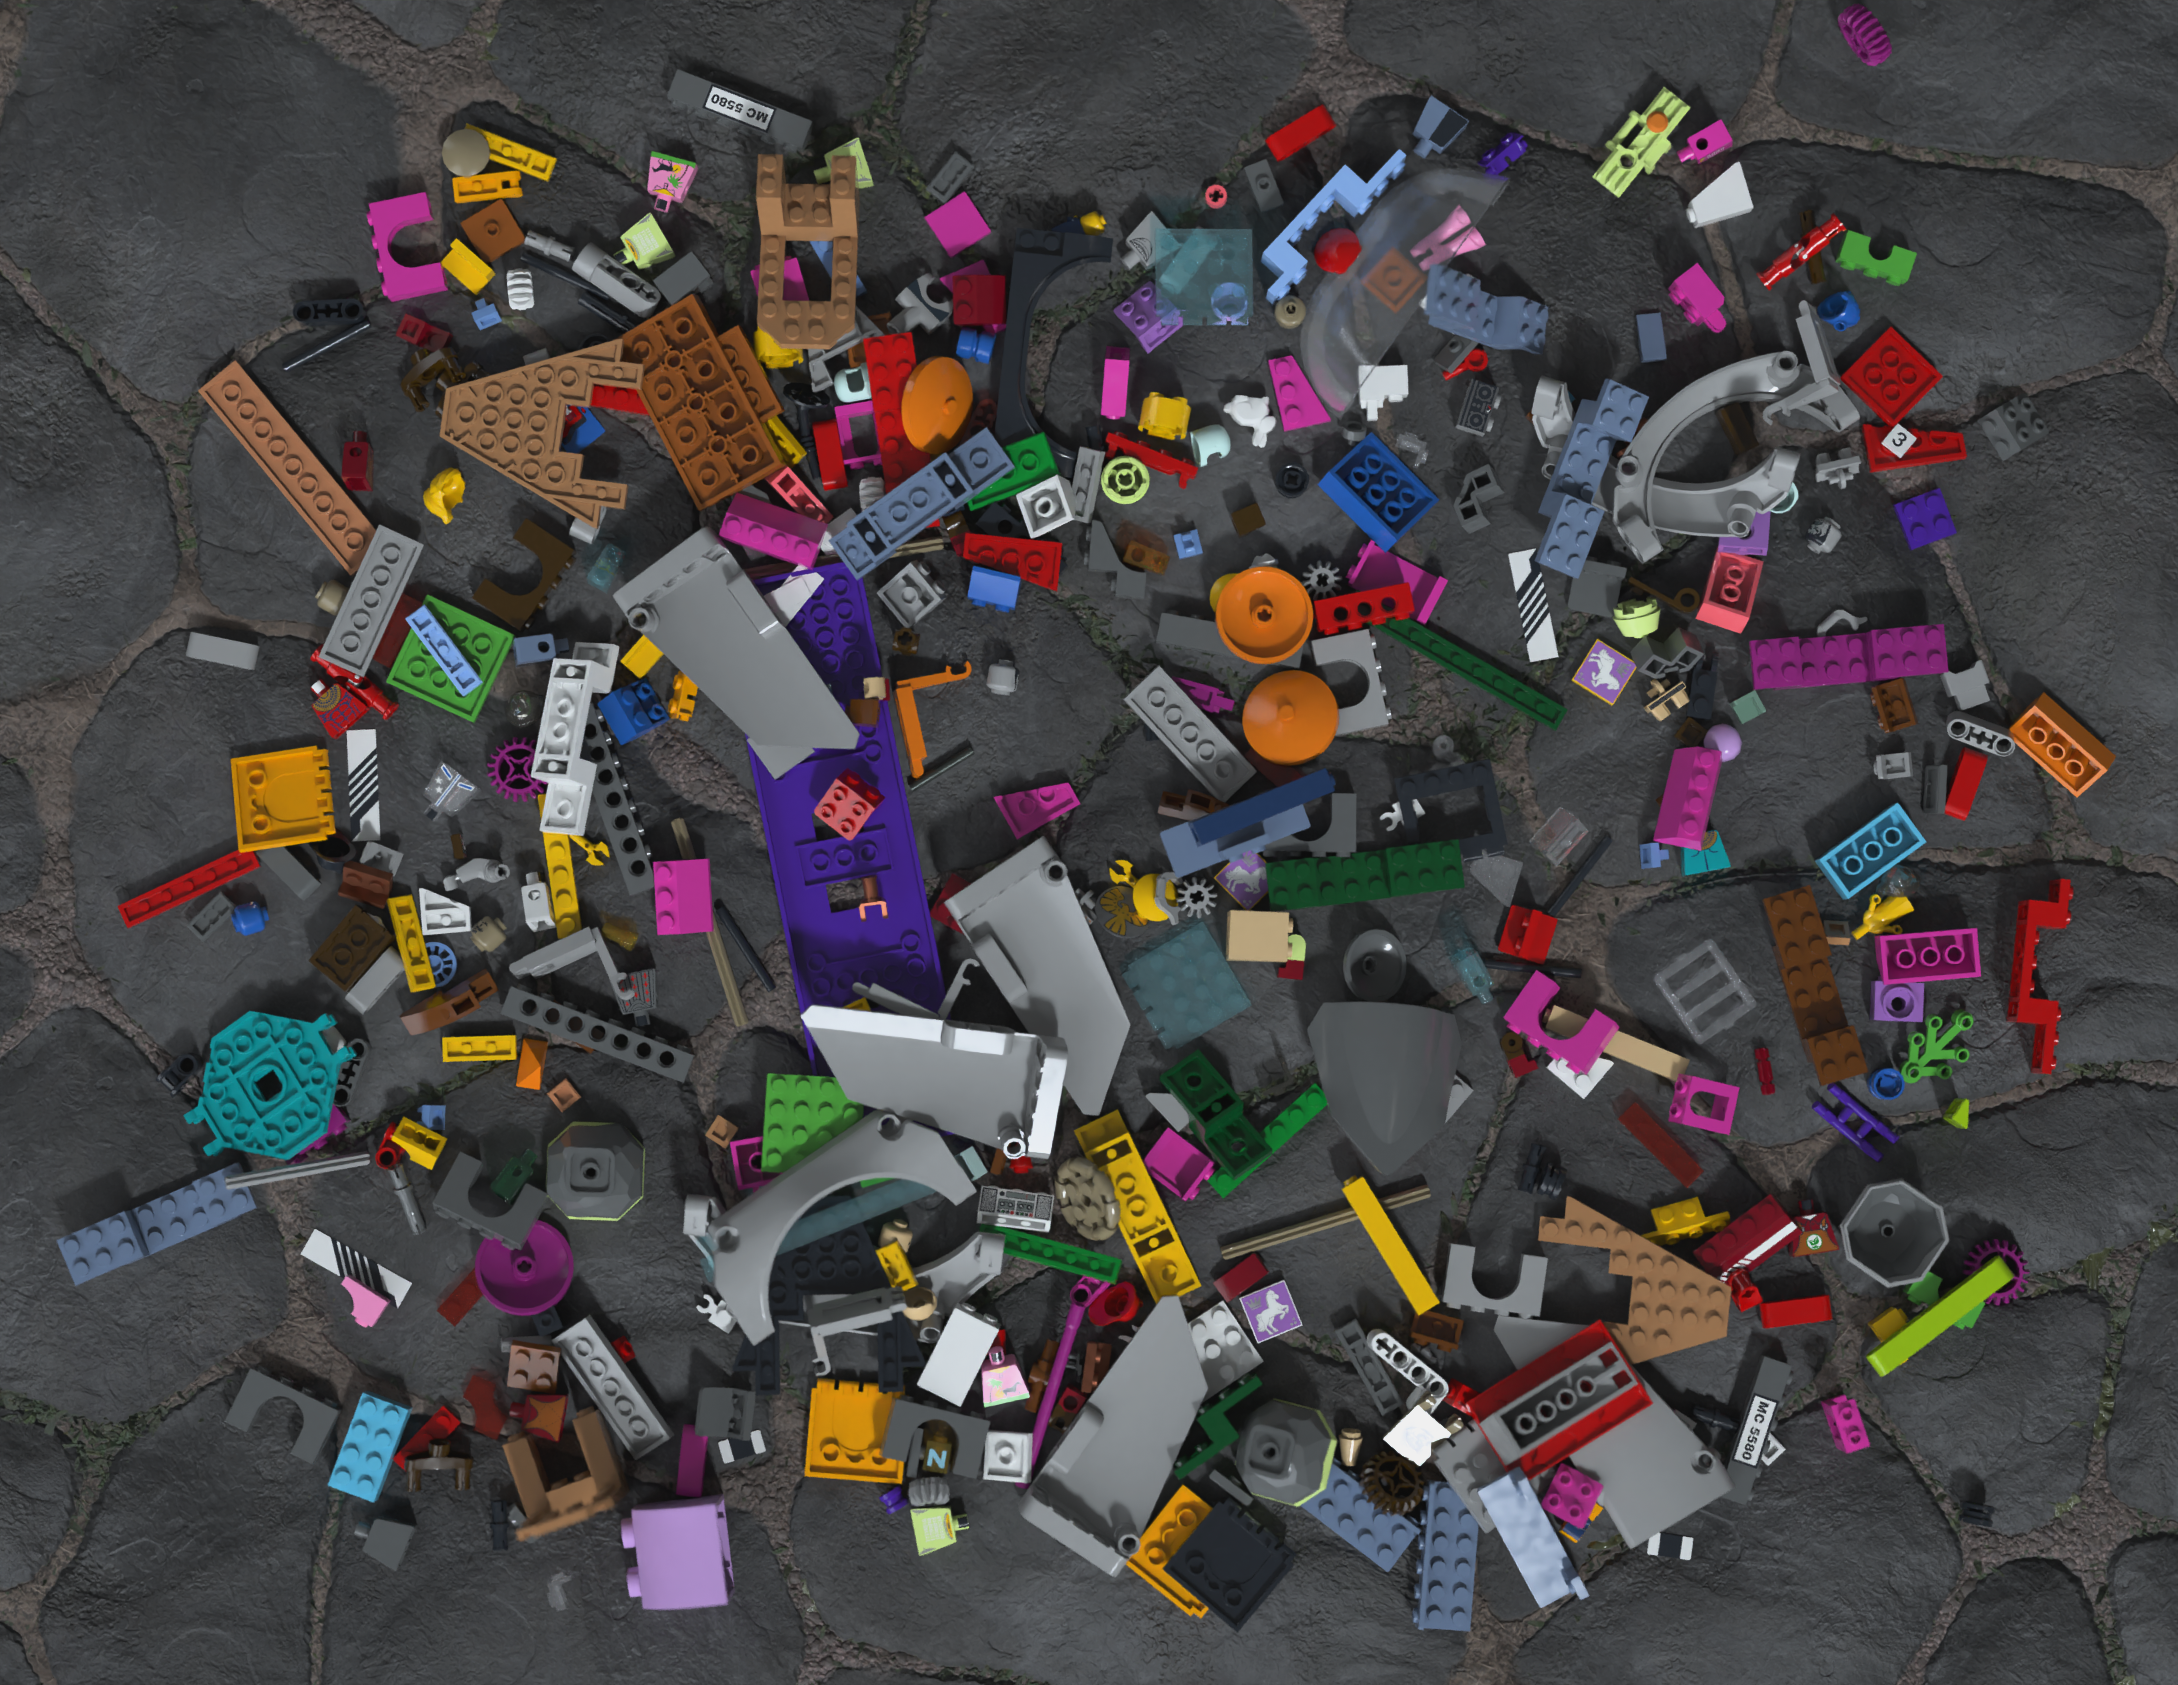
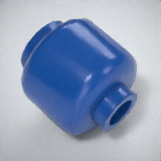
(249, 918)

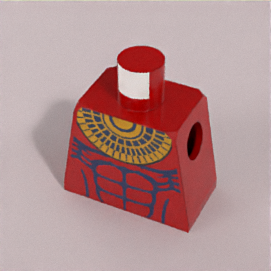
(337, 708)

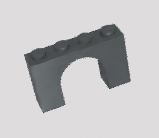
(1338, 839)
(509, 1228)
(318, 1413)
(968, 1429)

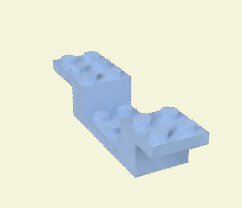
(1345, 189)

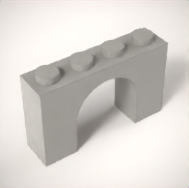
(1358, 649)
(1523, 1298)

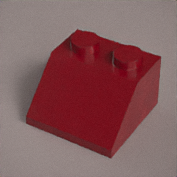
(979, 300)

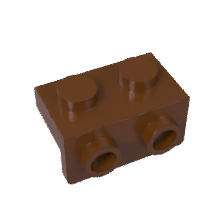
(1893, 705)
(1436, 1329)

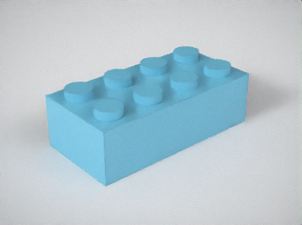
(1870, 851)
(370, 1446)

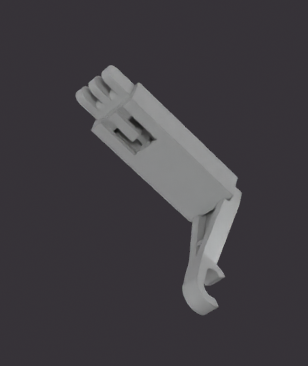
(1820, 361)
(567, 951)
(906, 1007)
(849, 1314)

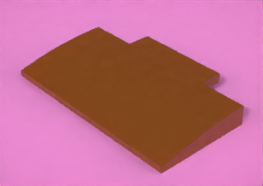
(706, 400)

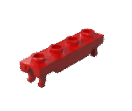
(1160, 461)

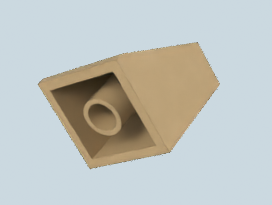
(1258, 936)

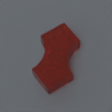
(488, 1417)

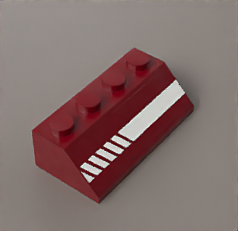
(1748, 1239)

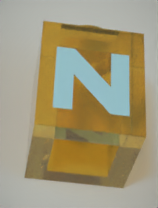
(937, 1454)

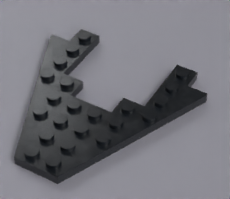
(828, 1266)

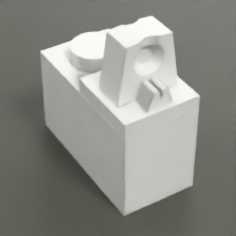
(1383, 383)

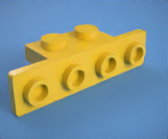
(1684, 1221)

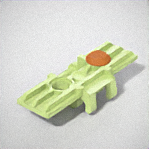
(1647, 147)

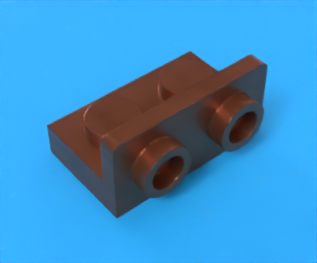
(366, 884)
(1095, 1365)

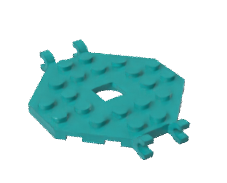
(247, 1053)

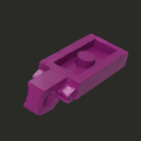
(1204, 696)

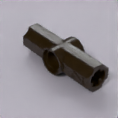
(906, 641)

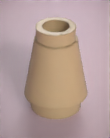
(1350, 1444)

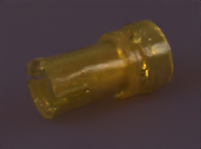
(624, 938)

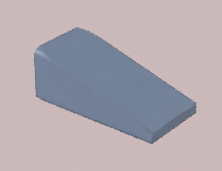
(1651, 338)

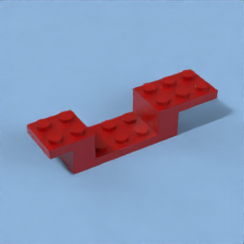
(889, 366)
(2027, 1010)

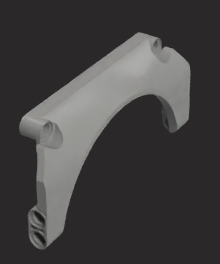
(763, 1219)

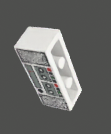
(1015, 1209)

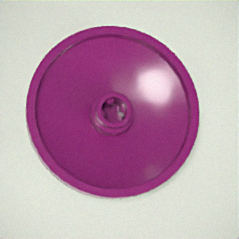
(528, 1278)

